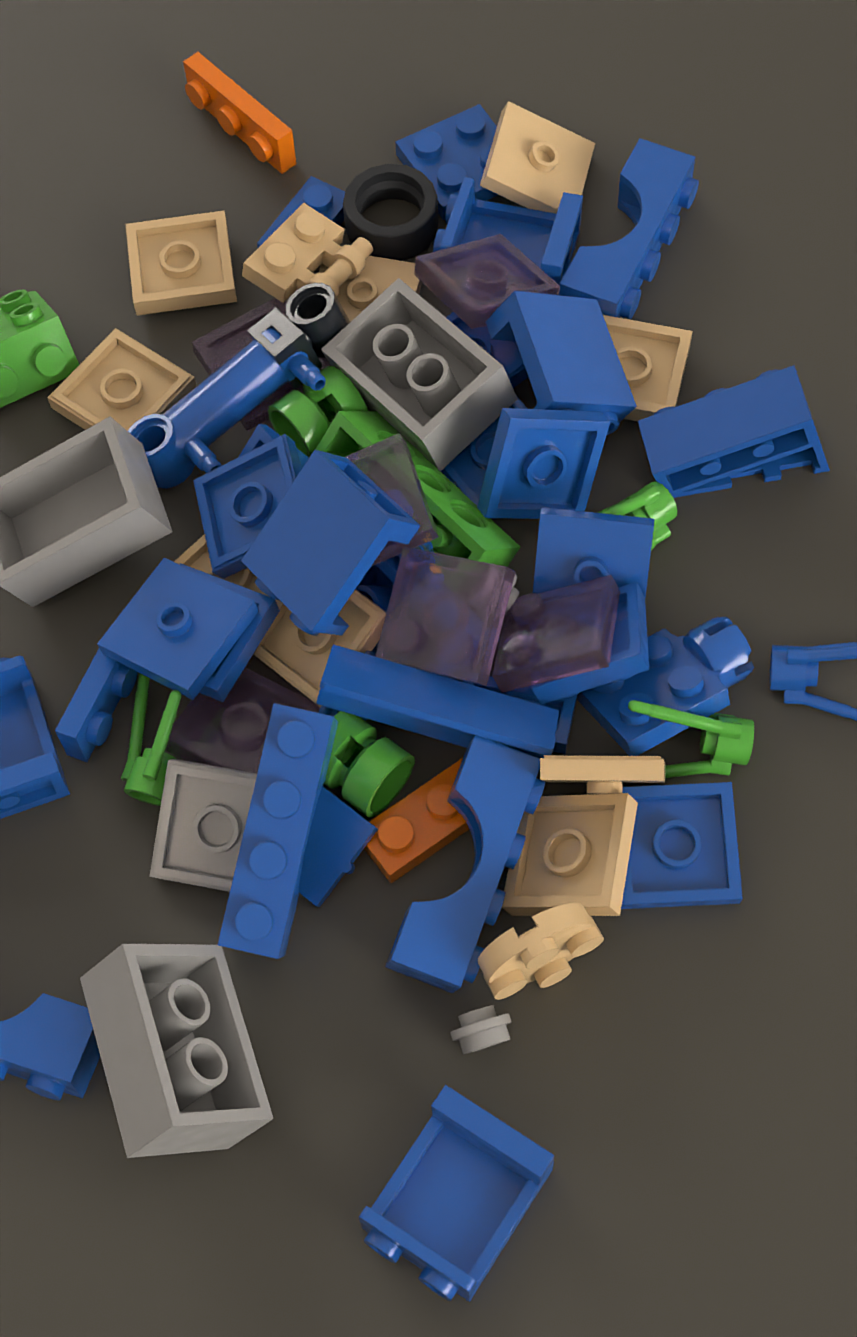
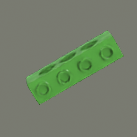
(458, 521)

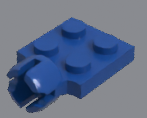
(683, 674)

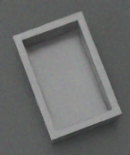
(77, 512)

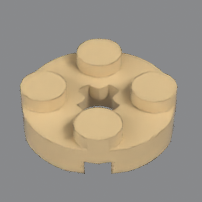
(540, 952)

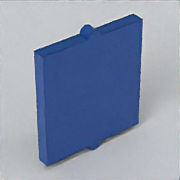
(332, 846)

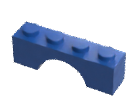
(651, 193)
(277, 831)
(441, 935)
(50, 1047)

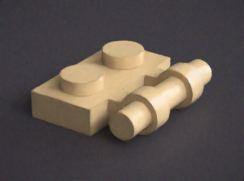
(298, 249)

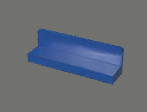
(433, 704)

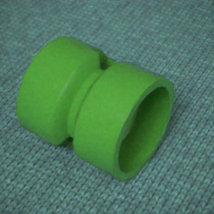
(310, 413)
(366, 768)

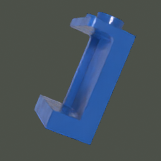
(540, 235)
(565, 353)
(325, 541)
(28, 755)
(457, 1196)

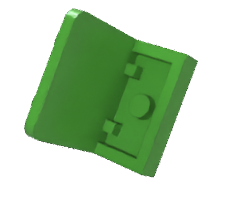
(31, 346)

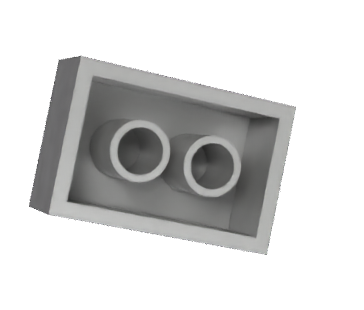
(421, 373)
(174, 1049)

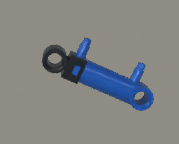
(279, 354)

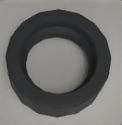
(385, 183)

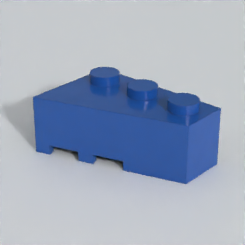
(733, 435)

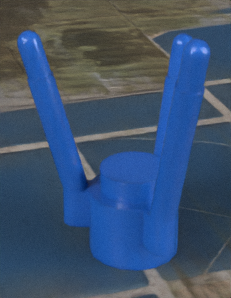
(798, 666)

